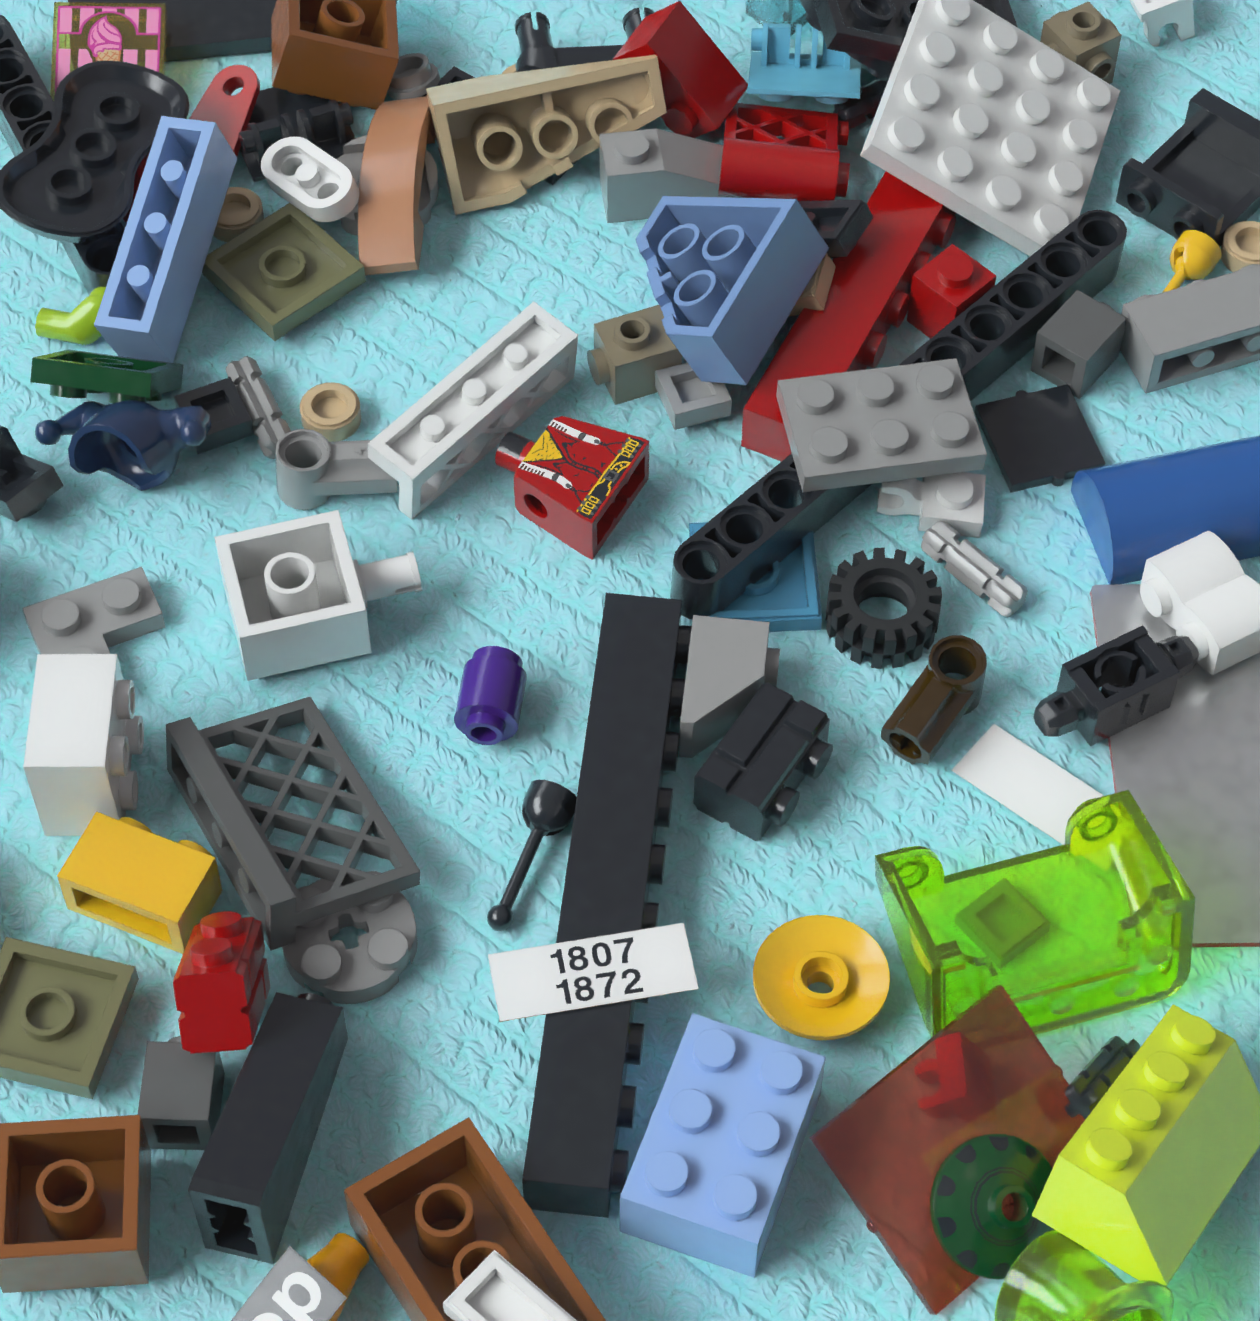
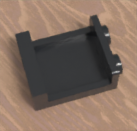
(1201, 174)

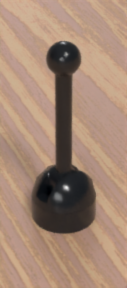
(546, 812)

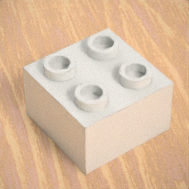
(81, 741)

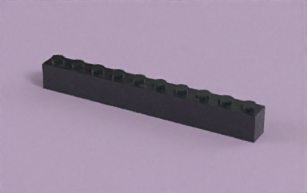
(609, 870)

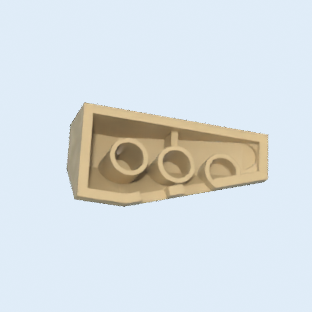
(526, 125)

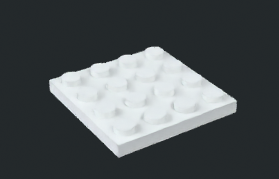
(991, 123)

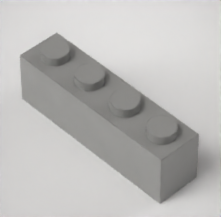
(1193, 329)

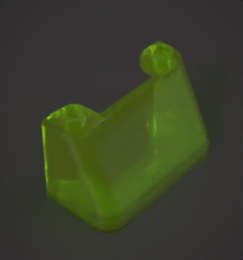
(1059, 928)

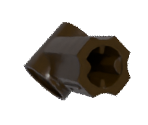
(936, 701)

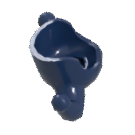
(127, 439)

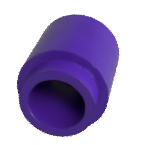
(491, 695)

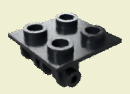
(287, 114)

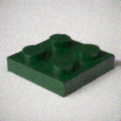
(125, 378)

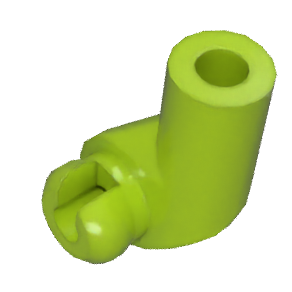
(74, 326)

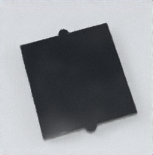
(1038, 437)

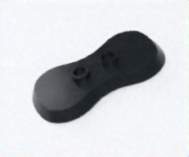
(85, 164)

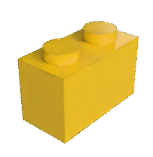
(140, 881)

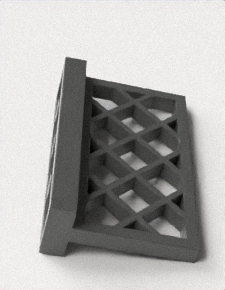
(243, 845)

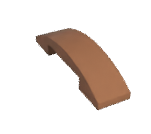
(391, 186)

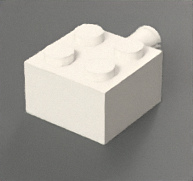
(301, 594)

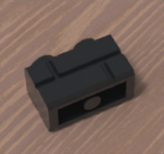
(762, 763)

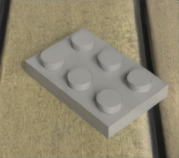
(880, 425)

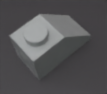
(723, 674)

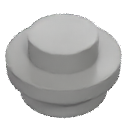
(413, 77)

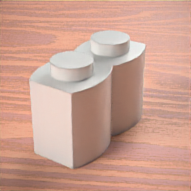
(1205, 597)

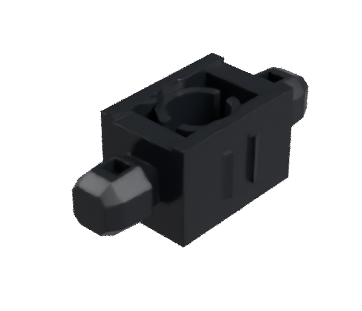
(1121, 661)

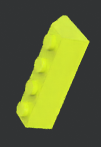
(1157, 1151)

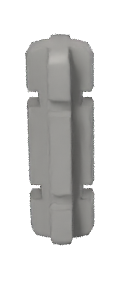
(259, 403)
(974, 568)

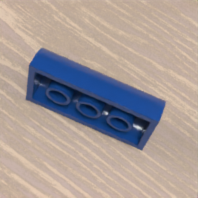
(1169, 498)

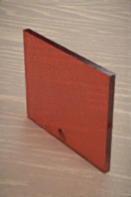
(964, 1082)

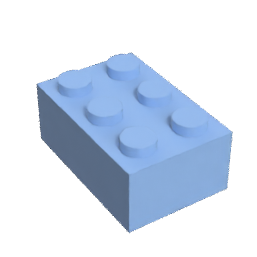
(721, 1145)

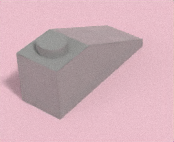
(651, 164)

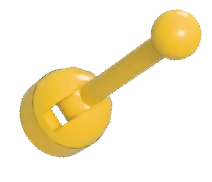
(1192, 258)

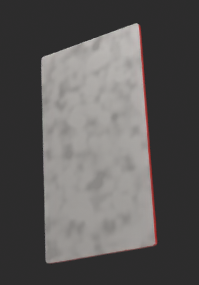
(1196, 776)

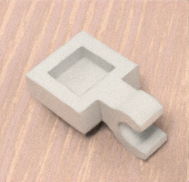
(945, 497)

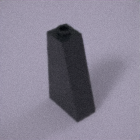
(268, 1128)

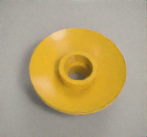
(825, 952)

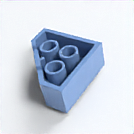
(728, 276)

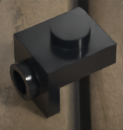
(23, 480)

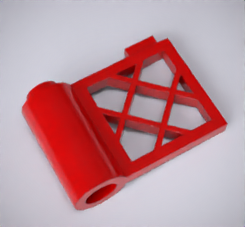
(796, 167)

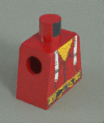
(576, 479)

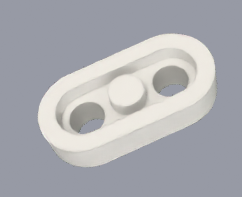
(310, 179)

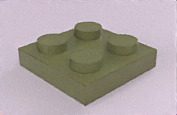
(283, 271)
(59, 1015)

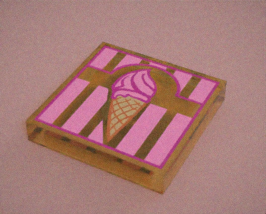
(107, 33)

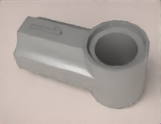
(314, 469)

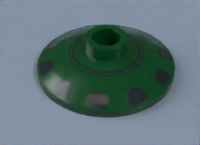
(970, 1197)

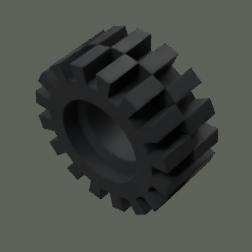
(883, 579)

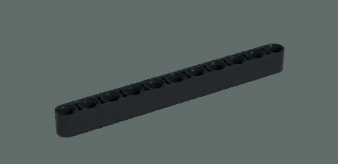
(985, 339)

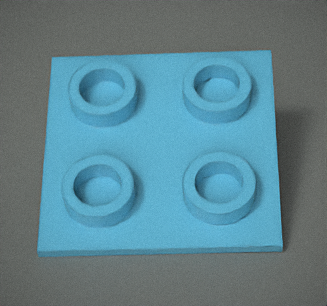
(781, 74)

